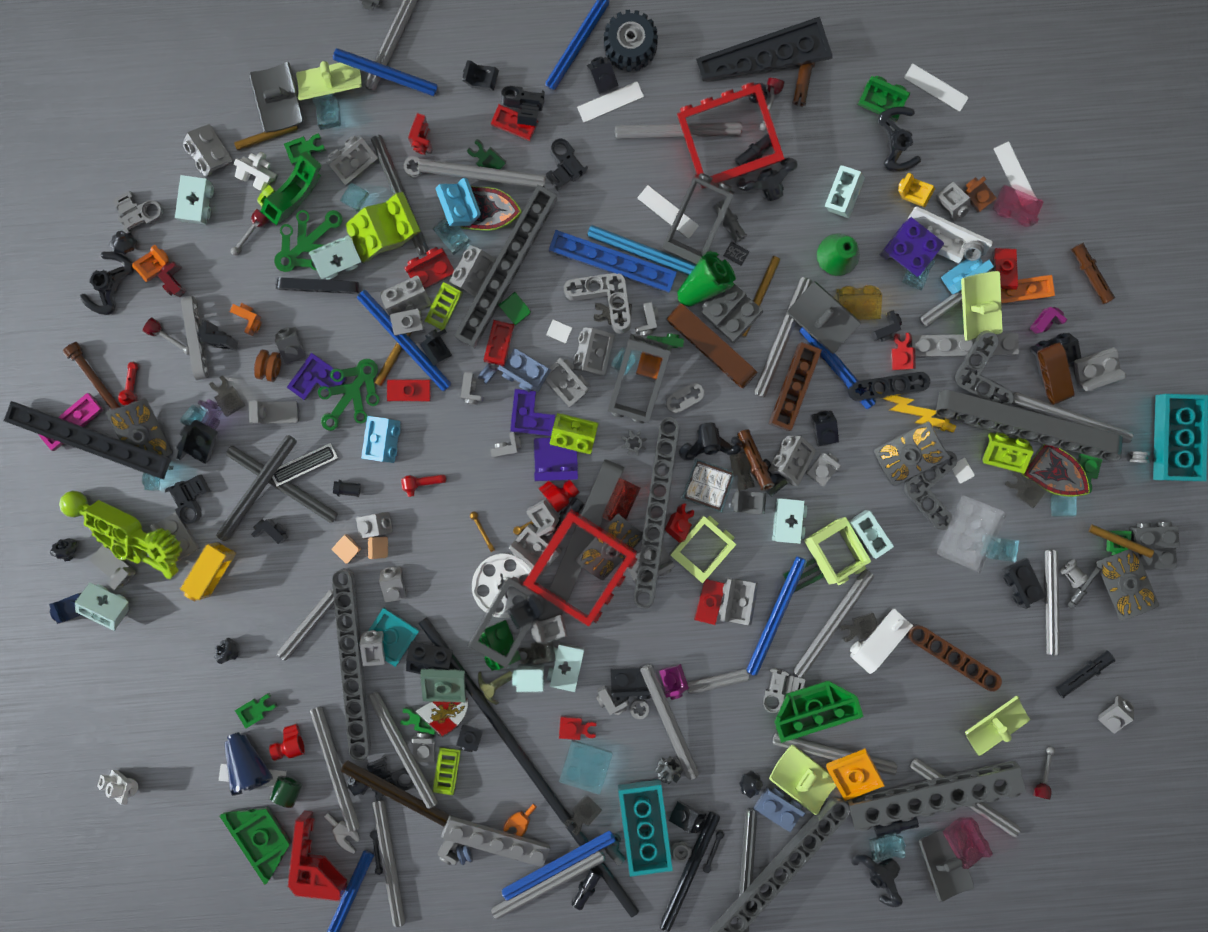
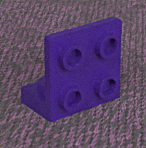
(913, 247)
(554, 461)

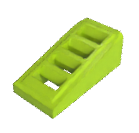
(450, 310)
(448, 790)

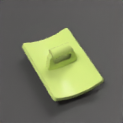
(327, 80)
(981, 304)
(997, 726)
(802, 779)

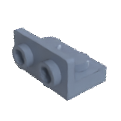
(524, 370)
(779, 809)

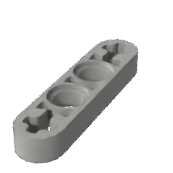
(196, 348)

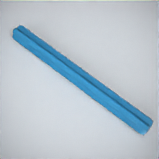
(640, 250)

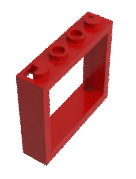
(727, 97)
(617, 579)

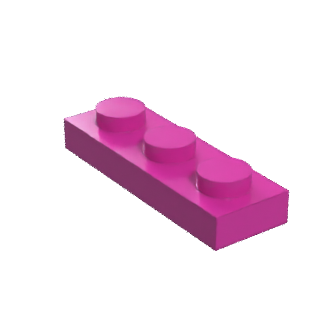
(79, 413)

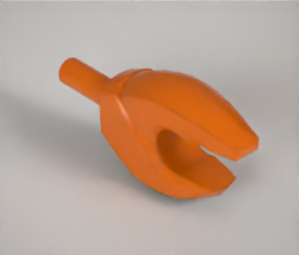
(519, 821)

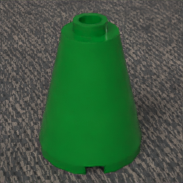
(838, 254)
(706, 280)

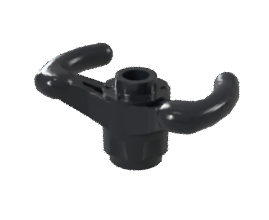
(898, 139)
(770, 180)
(107, 283)
(710, 443)
(882, 876)

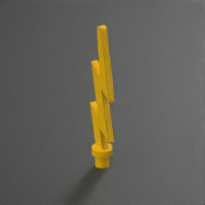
(918, 411)

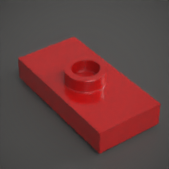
(507, 121)
(1006, 263)
(499, 343)
(409, 390)
(709, 601)

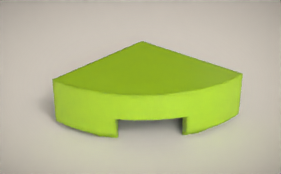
(265, 193)

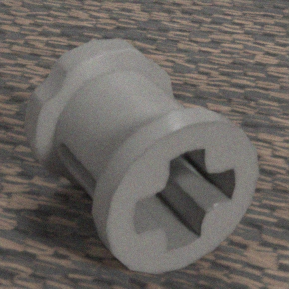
(1074, 574)

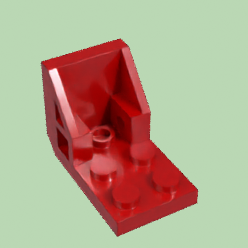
(310, 873)

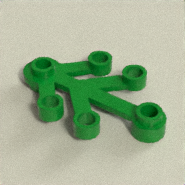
(304, 243)
(350, 391)

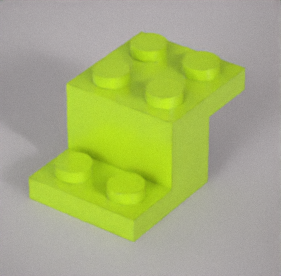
(382, 227)

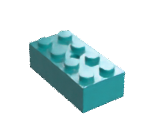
(1180, 437)
(649, 847)

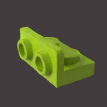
(573, 433)
(1008, 452)

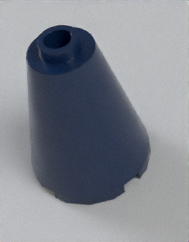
(244, 765)

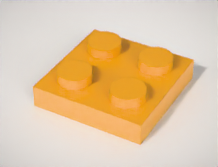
(855, 774)

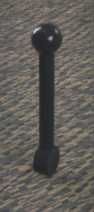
(706, 867)
(378, 870)

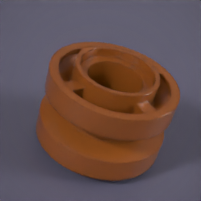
(267, 365)

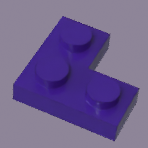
(311, 373)
(524, 418)

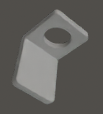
(407, 322)

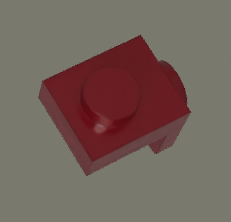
(171, 285)

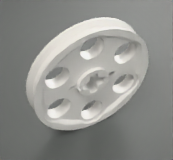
(493, 581)

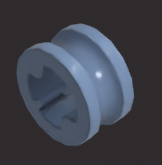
(487, 373)
(464, 854)

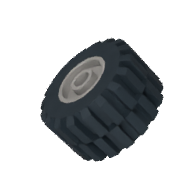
(630, 40)

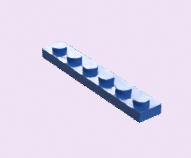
(612, 261)

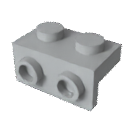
(206, 149)
(566, 383)
(530, 548)
(738, 601)

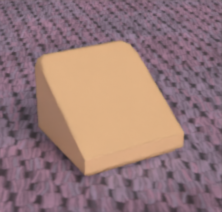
(377, 547)
(346, 548)

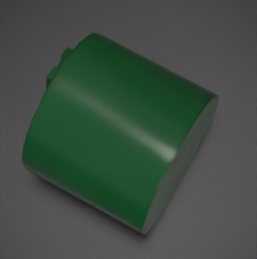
(285, 791)

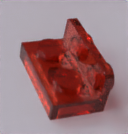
(621, 500)

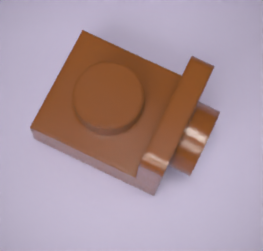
(979, 194)

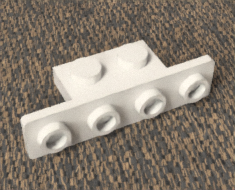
(950, 233)

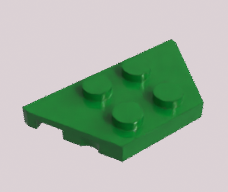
(258, 838)

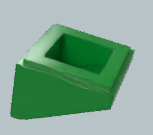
(514, 308)

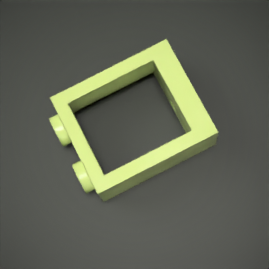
(725, 536)
(851, 540)

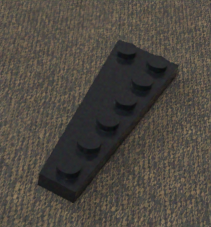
(779, 49)

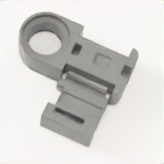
(132, 211)
(780, 684)

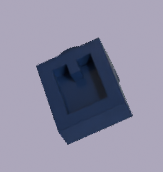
(64, 609)

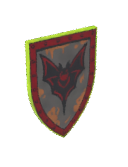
(495, 207)
(1057, 472)

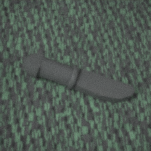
(1074, 601)

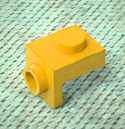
(915, 190)

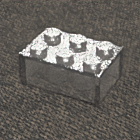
(971, 534)

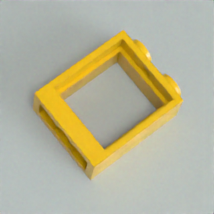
(207, 571)

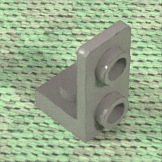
(273, 412)
(114, 568)

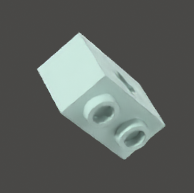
(189, 190)
(845, 191)
(323, 257)
(781, 529)
(870, 534)
(102, 606)
(529, 678)
(568, 679)

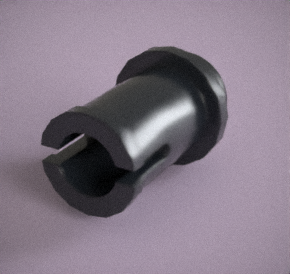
(345, 488)

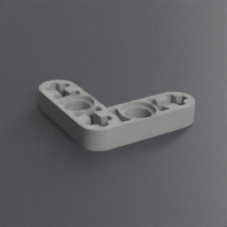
(606, 289)

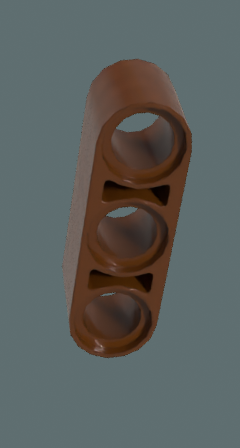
(1055, 373)

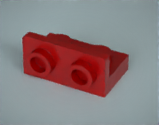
(419, 134)
(431, 268)

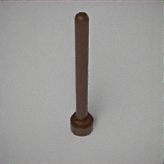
(75, 352)

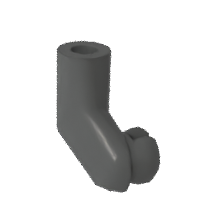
(613, 852)

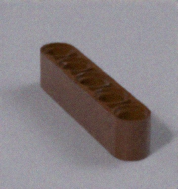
(711, 346)
(963, 660)

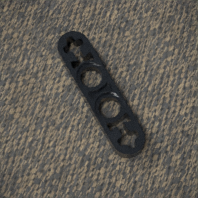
(317, 285)
(889, 386)

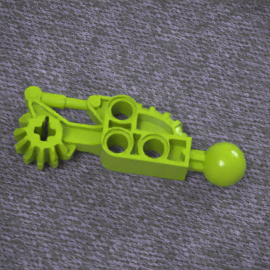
(124, 533)

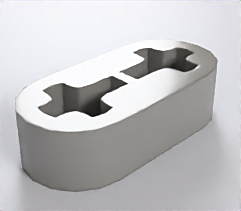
(687, 402)

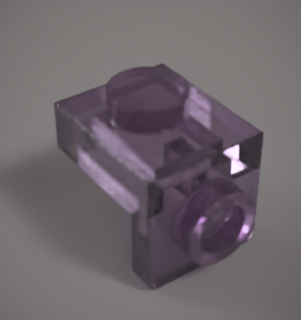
(212, 415)

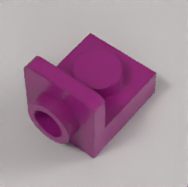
(1044, 321)
(674, 681)

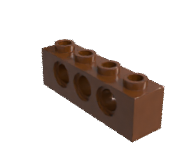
(795, 386)

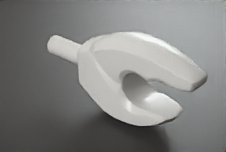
(340, 832)

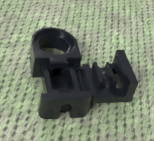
(529, 103)
(569, 167)
(185, 494)
(382, 772)

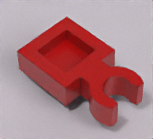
(904, 356)
(678, 524)
(573, 728)

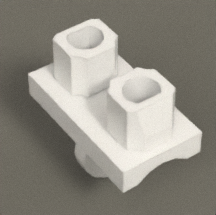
(256, 166)
(118, 786)

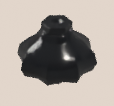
(123, 242)
(64, 549)
(225, 651)
(750, 784)
(356, 787)

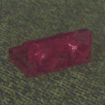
(1018, 206)
(967, 841)

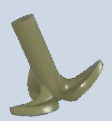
(490, 689)

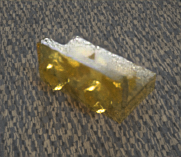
(862, 302)

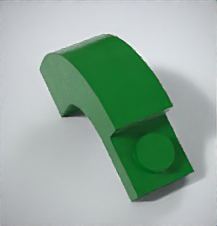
(294, 191)

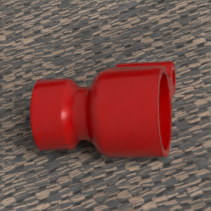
(559, 496)
(290, 747)

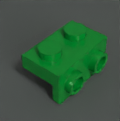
(880, 96)
(500, 640)

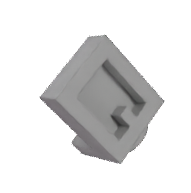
(955, 201)
(469, 385)
(503, 449)
(823, 468)
(372, 648)
(424, 747)
(446, 855)

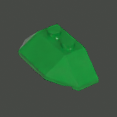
(815, 710)

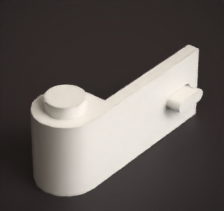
(881, 643)

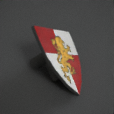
(443, 716)

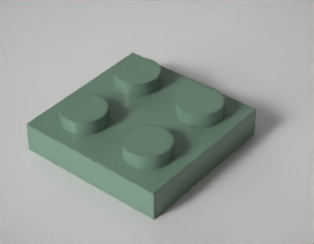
(443, 685)

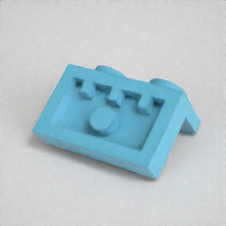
(458, 203)
(953, 278)
(381, 439)

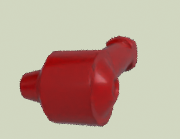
(128, 395)
(411, 483)

